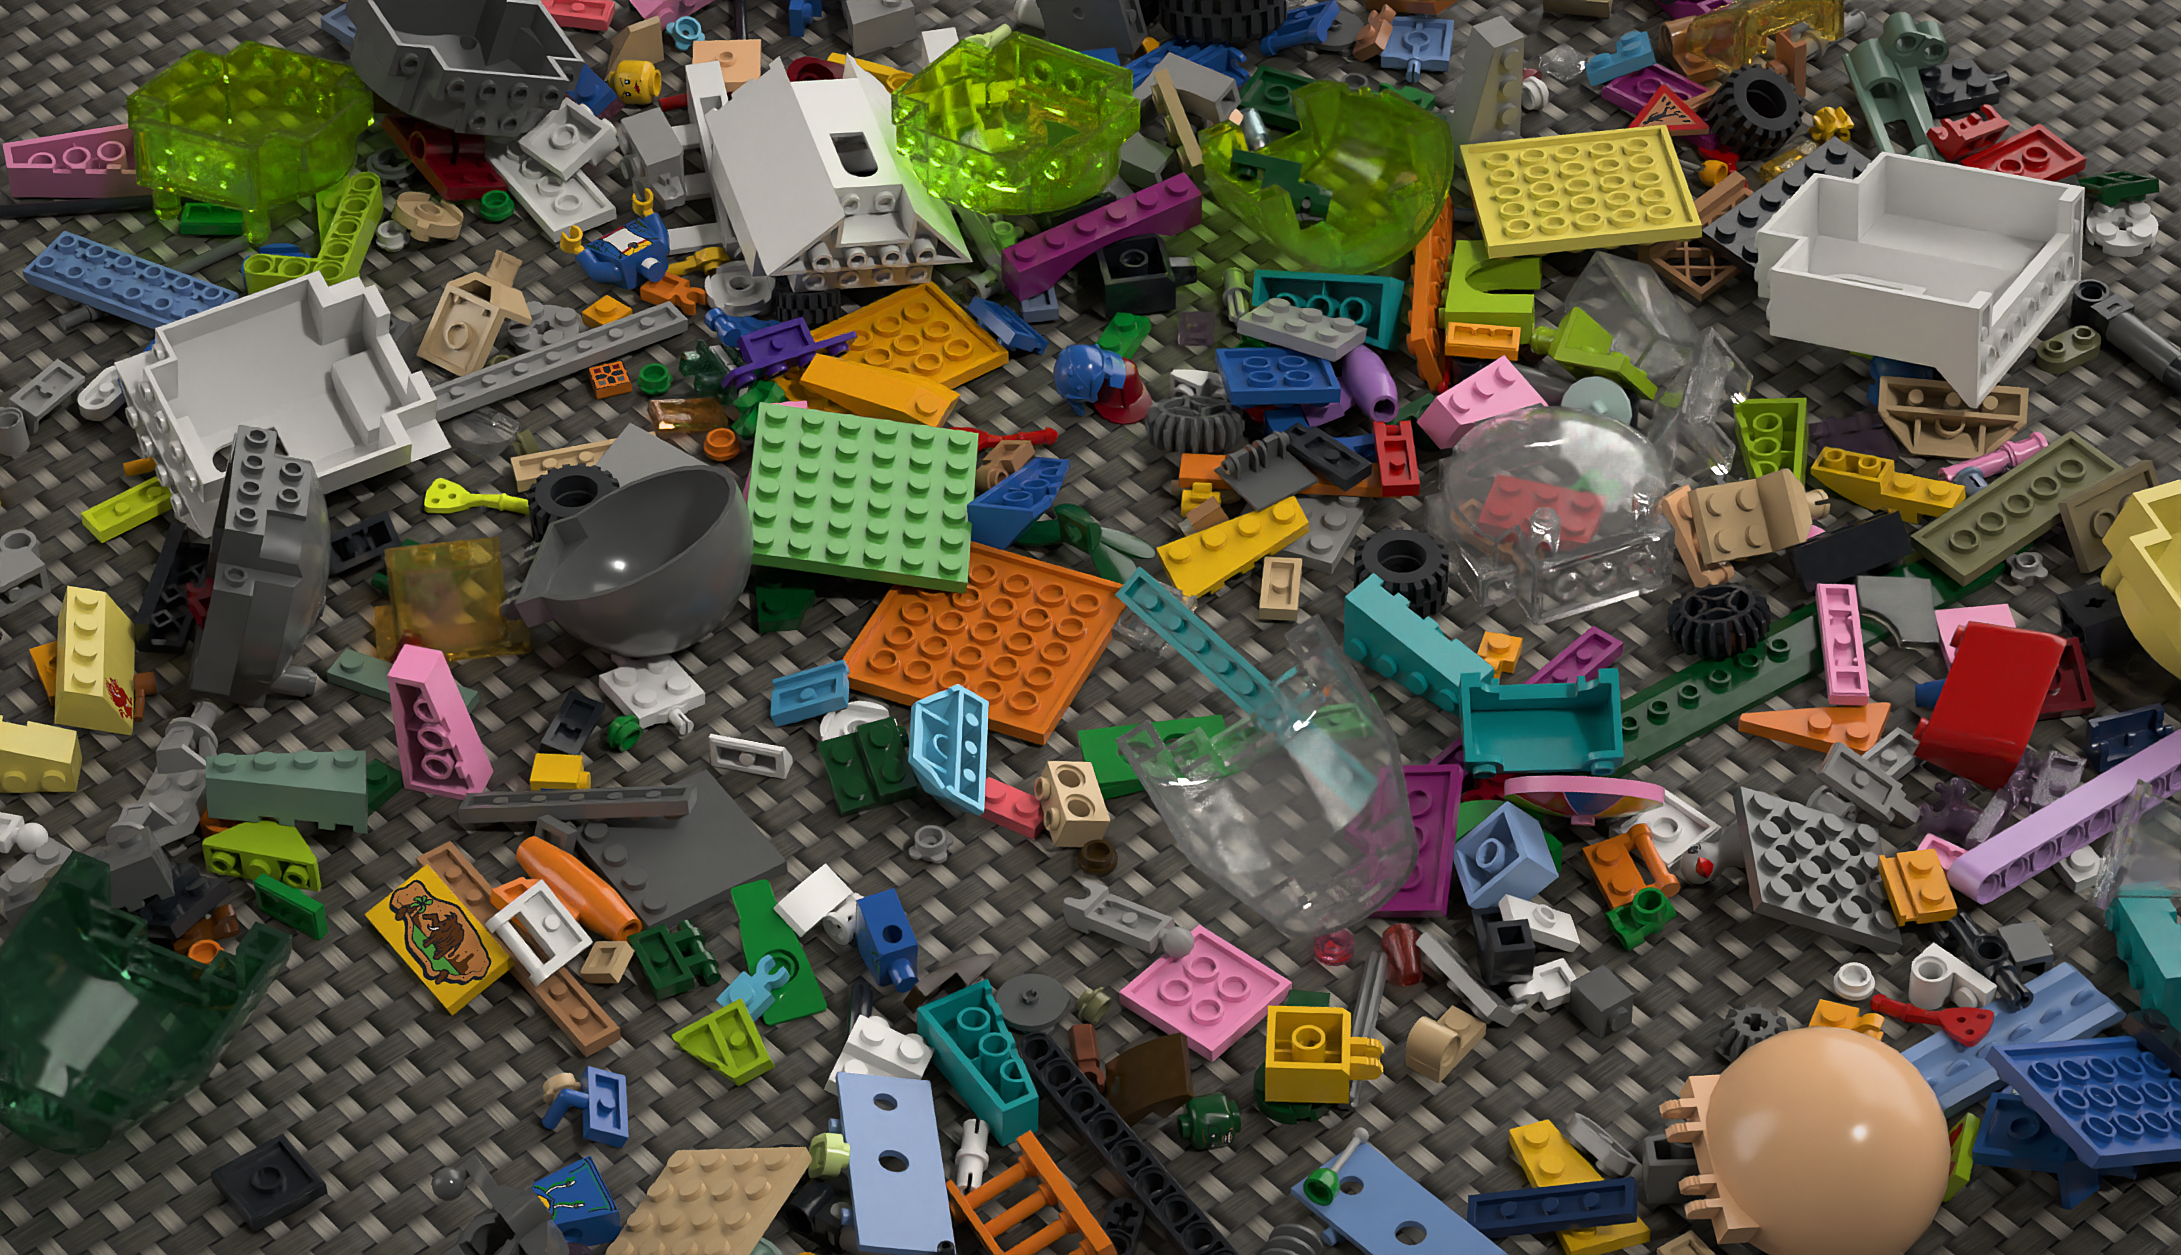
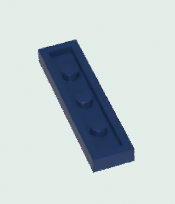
(1554, 1208)

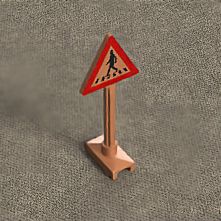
(1680, 115)

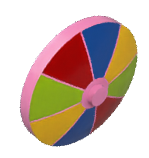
(1584, 796)

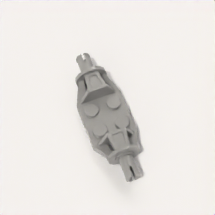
(177, 789)

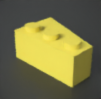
(38, 758)

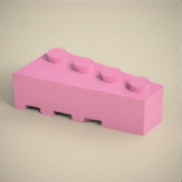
(75, 165)

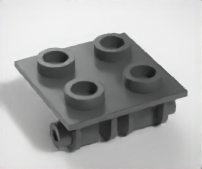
(1265, 472)

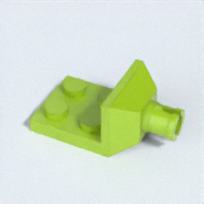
(1582, 350)

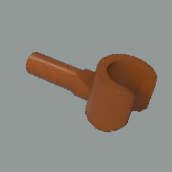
(143, 685)

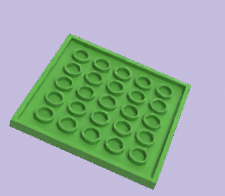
(862, 497)

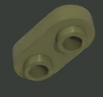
(2068, 350)

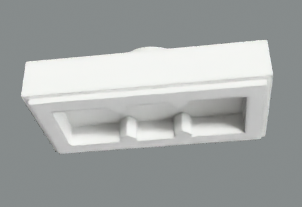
(1546, 924)

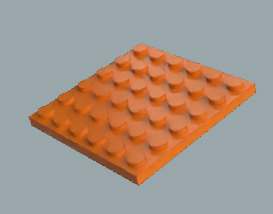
(1014, 638)

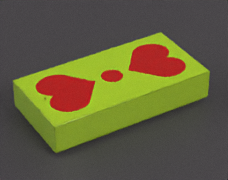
(1962, 1140)

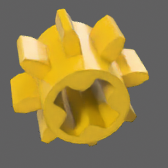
(1830, 123)
(1195, 497)

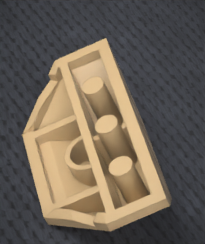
(1938, 423)

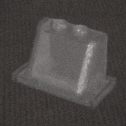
(1686, 413)
(2141, 850)

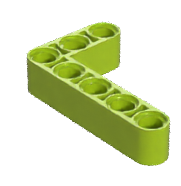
(342, 248)

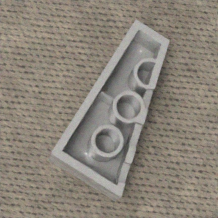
(878, 23)
(1490, 88)

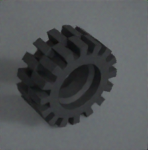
(812, 305)

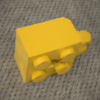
(1315, 1056)

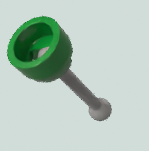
(1323, 1183)

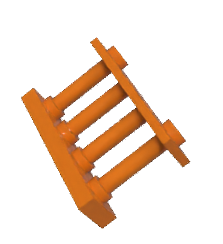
(1052, 1191)

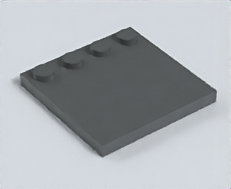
(682, 864)

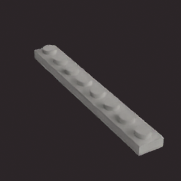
(558, 360)

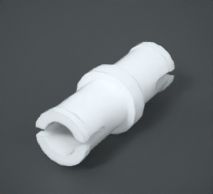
(972, 1156)

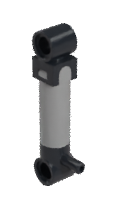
(817, 1211)

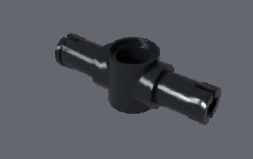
(1990, 958)

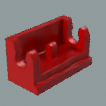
(1968, 134)

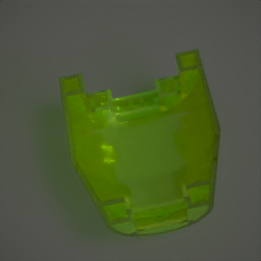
(1377, 154)

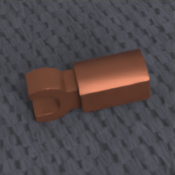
(1086, 1054)

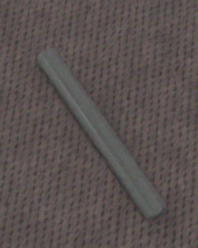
(1367, 1011)

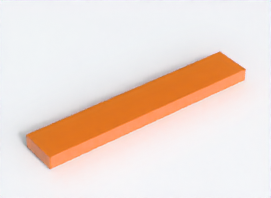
(1201, 469)

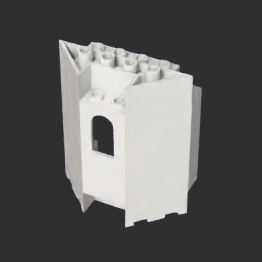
(801, 208)
(287, 361)

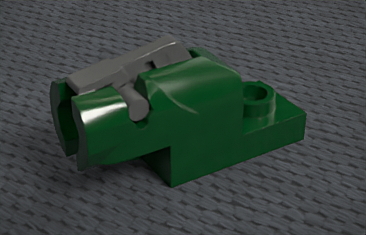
(1308, 198)

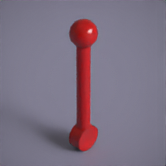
(1443, 386)

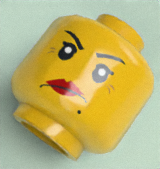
(635, 81)

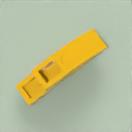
(1875, 484)

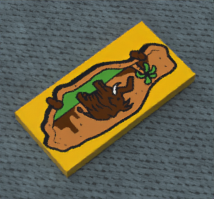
(439, 939)

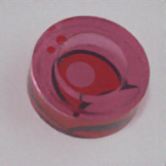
(1334, 948)

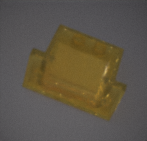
(451, 599)

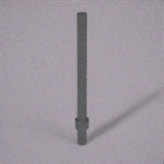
(187, 267)

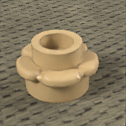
(556, 1084)

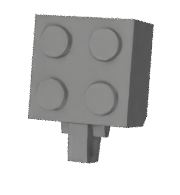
(653, 159)

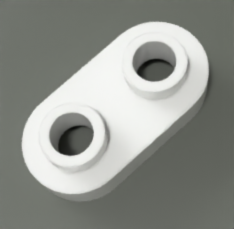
(101, 396)

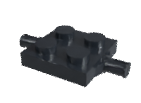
(1960, 86)

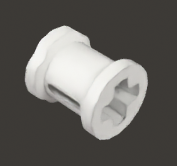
(833, 919)

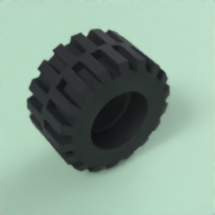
(1741, 126)
(566, 493)
(1407, 565)

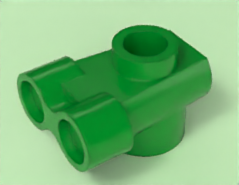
(1645, 917)

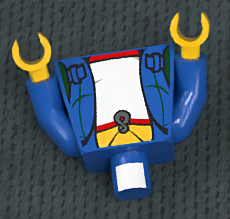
(627, 254)

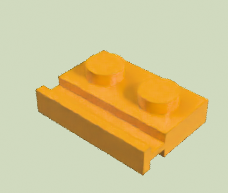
(1917, 887)

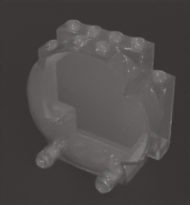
(1554, 511)

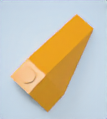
(880, 391)

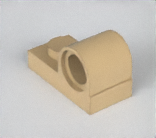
(1439, 1046)

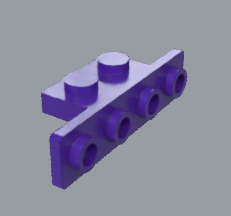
(779, 348)

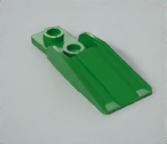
(765, 933)

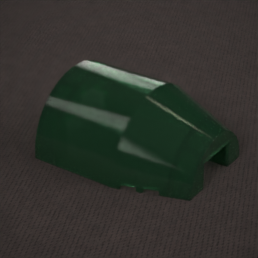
(108, 1023)

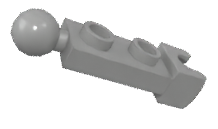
(1126, 922)

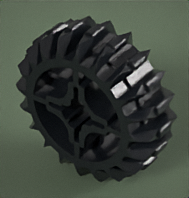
(1719, 620)

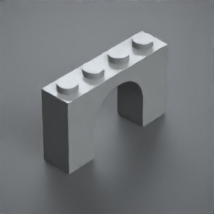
(1200, 93)

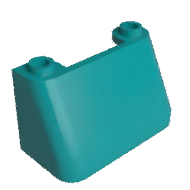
(1541, 726)

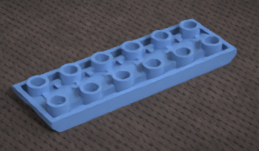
(121, 282)
(2062, 1009)

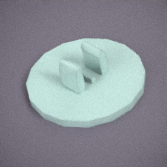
(1600, 397)

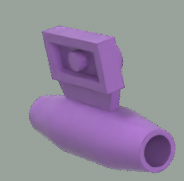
(1363, 383)

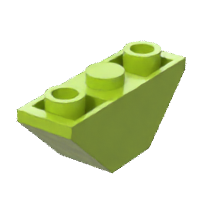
(266, 849)

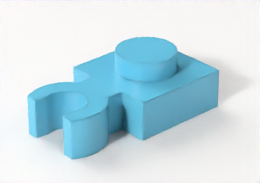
(755, 989)

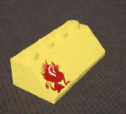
(94, 663)

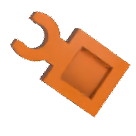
(675, 290)

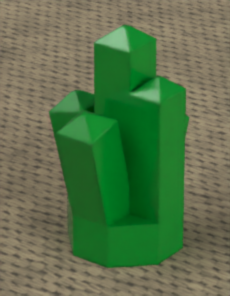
(748, 405)

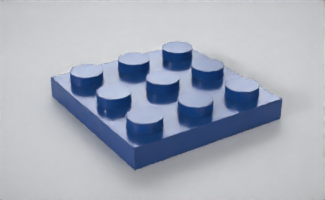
(1276, 377)

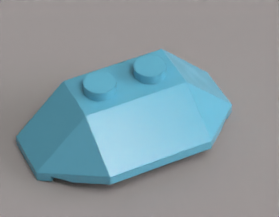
(951, 747)

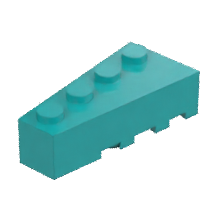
(1405, 647)

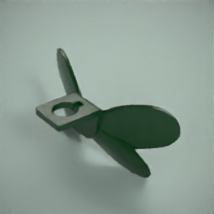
(1108, 548)

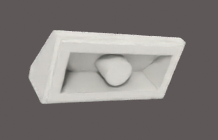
(749, 756)

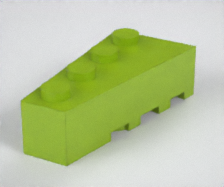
(1773, 435)

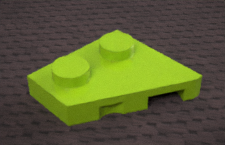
(727, 1043)

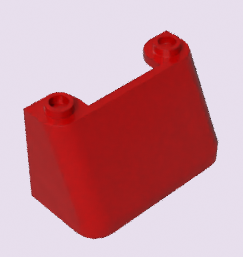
(1989, 701)

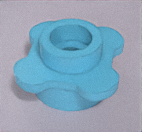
(688, 25)

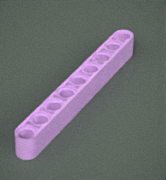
(2064, 824)

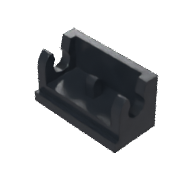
(572, 725)

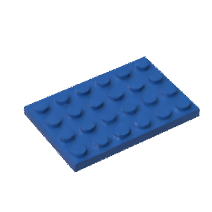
(2099, 1096)

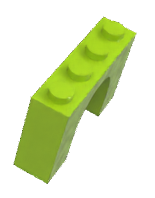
(1473, 273)

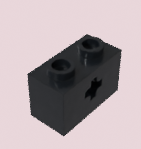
(362, 542)
(2095, 619)

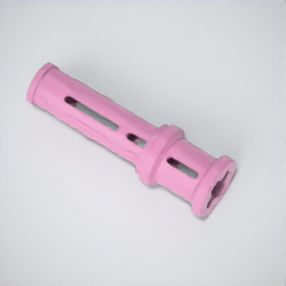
(1995, 461)

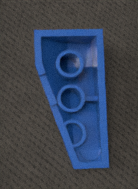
(1016, 503)

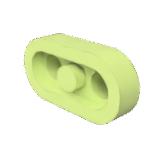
(828, 1156)

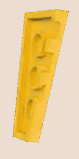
(1214, 555)
(1553, 1161)

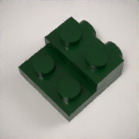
(868, 767)

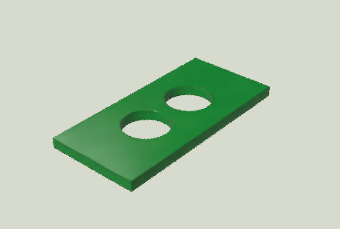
(1102, 750)

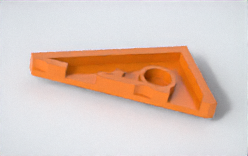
(1821, 727)

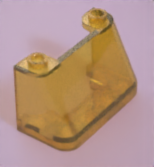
(1739, 29)

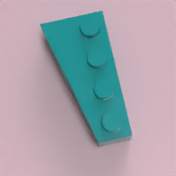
(1366, 300)
(2152, 948)
(981, 1059)

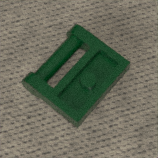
(2115, 185)

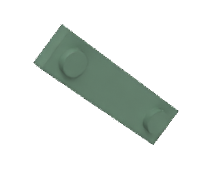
(370, 674)

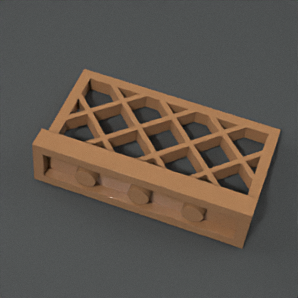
(1709, 208)

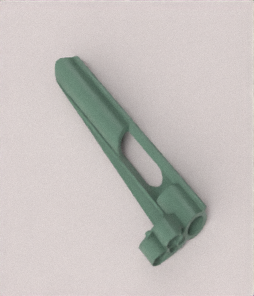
(1889, 82)

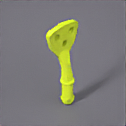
(450, 497)

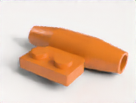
(575, 885)

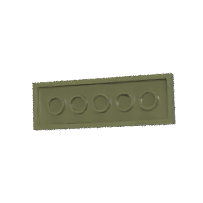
(2011, 509)

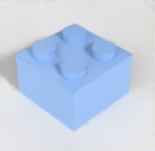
(1504, 858)

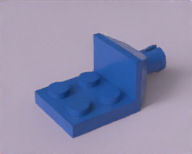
(2022, 1139)

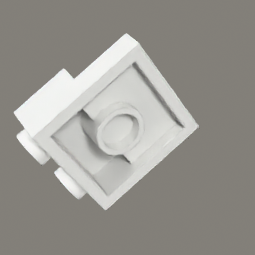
(570, 139)
(881, 1051)

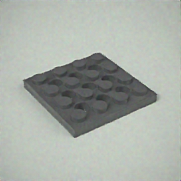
(1815, 870)

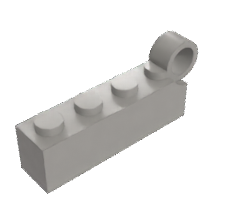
(21, 571)

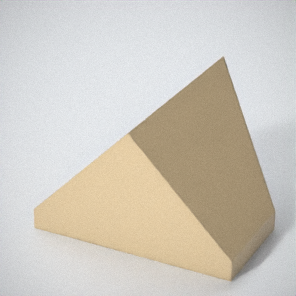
(637, 42)

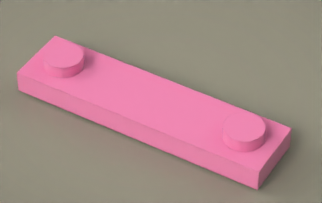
(1842, 644)

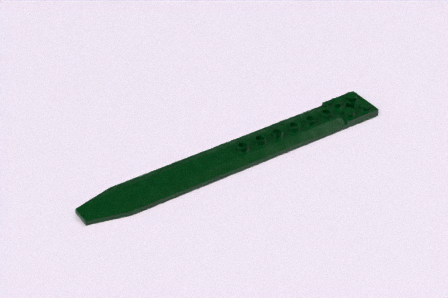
(1726, 687)

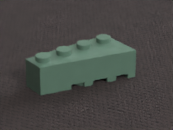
(290, 788)

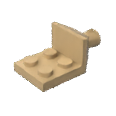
(472, 316)
(1754, 516)

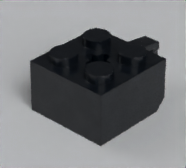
(1139, 275)

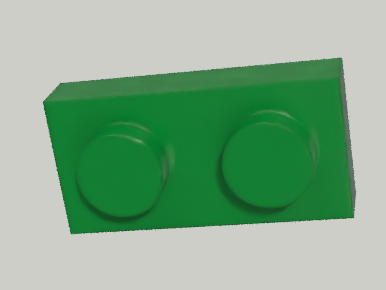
(1125, 334)

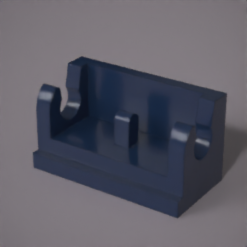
(2122, 735)

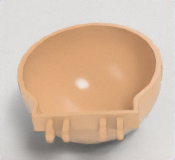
(1815, 1146)

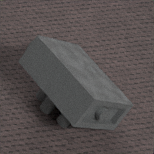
(1094, 24)

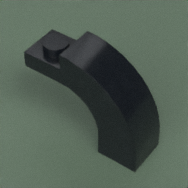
(1503, 947)

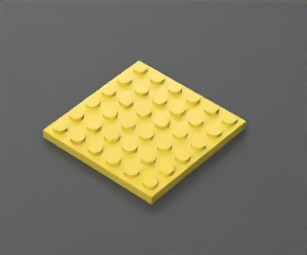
(1579, 192)

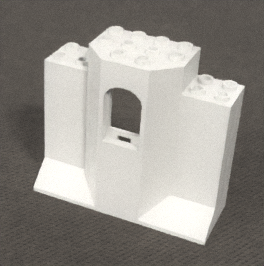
(1923, 265)

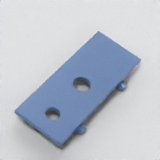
(1390, 1203)
(892, 1209)

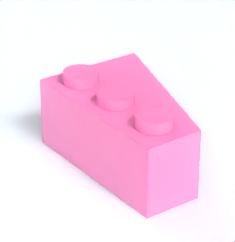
(1483, 395)

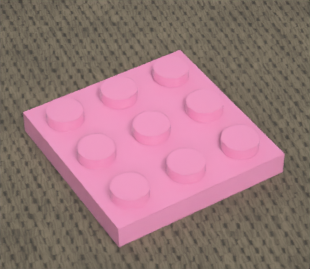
(1207, 994)

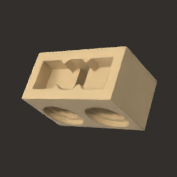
(1071, 803)

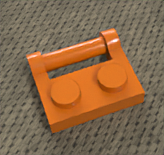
(1616, 871)

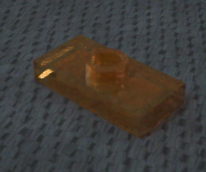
(687, 415)

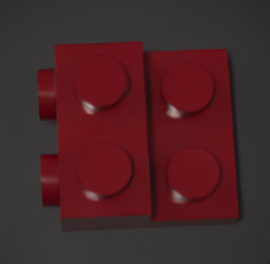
(2070, 687)

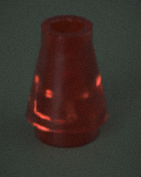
(1403, 952)

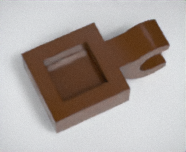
(220, 925)

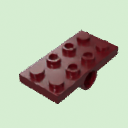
(446, 158)

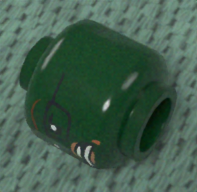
(1209, 1121)

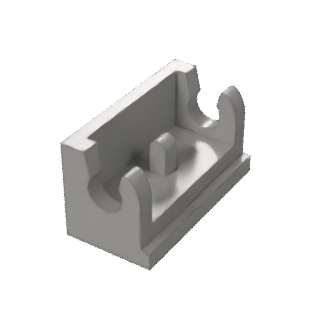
(46, 392)

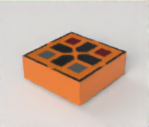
(609, 379)

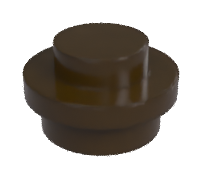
(1097, 858)

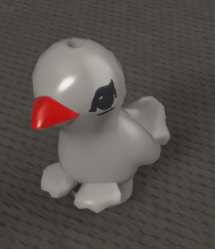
(1706, 861)

